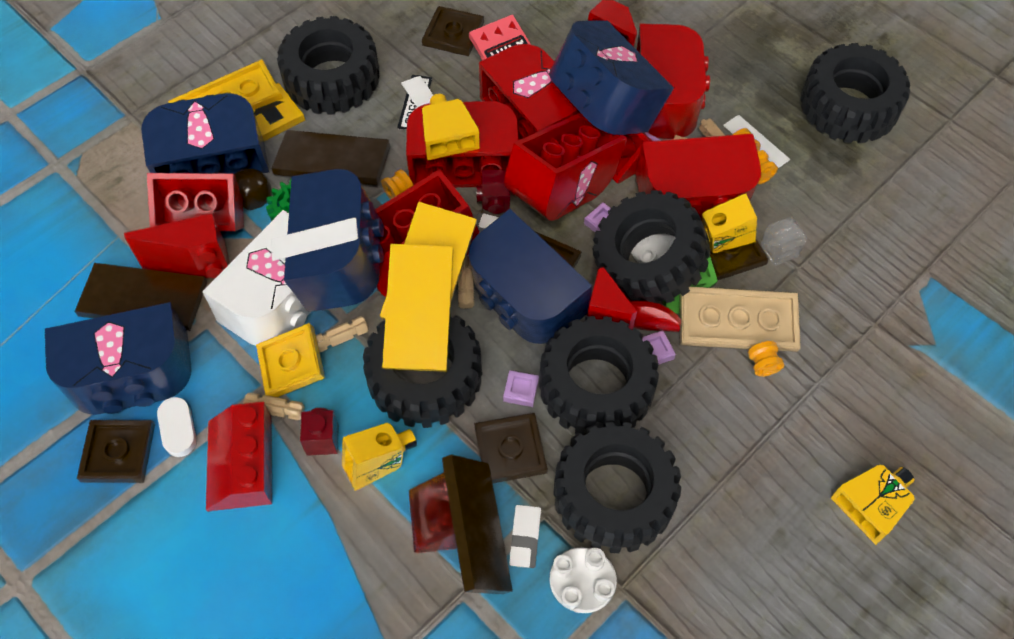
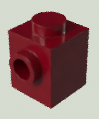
(493, 192)
(319, 432)

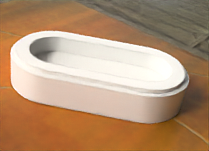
(176, 427)

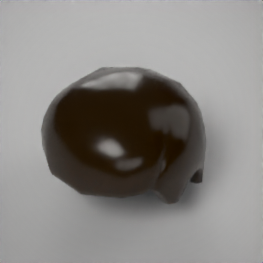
(253, 188)

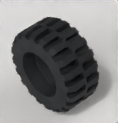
(322, 42)
(861, 70)
(645, 217)
(598, 341)
(431, 400)
(625, 448)

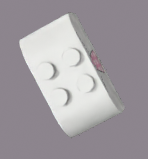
(252, 291)

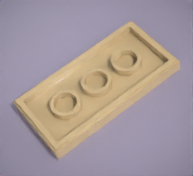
(739, 318)

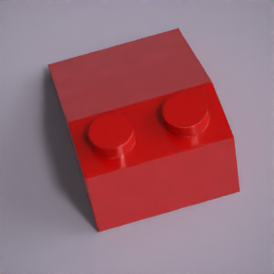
(181, 247)

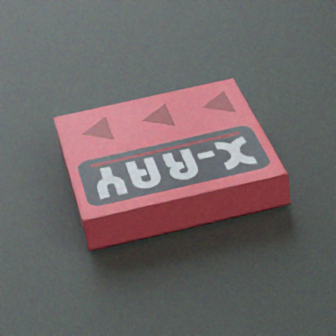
(497, 37)

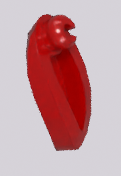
(655, 317)

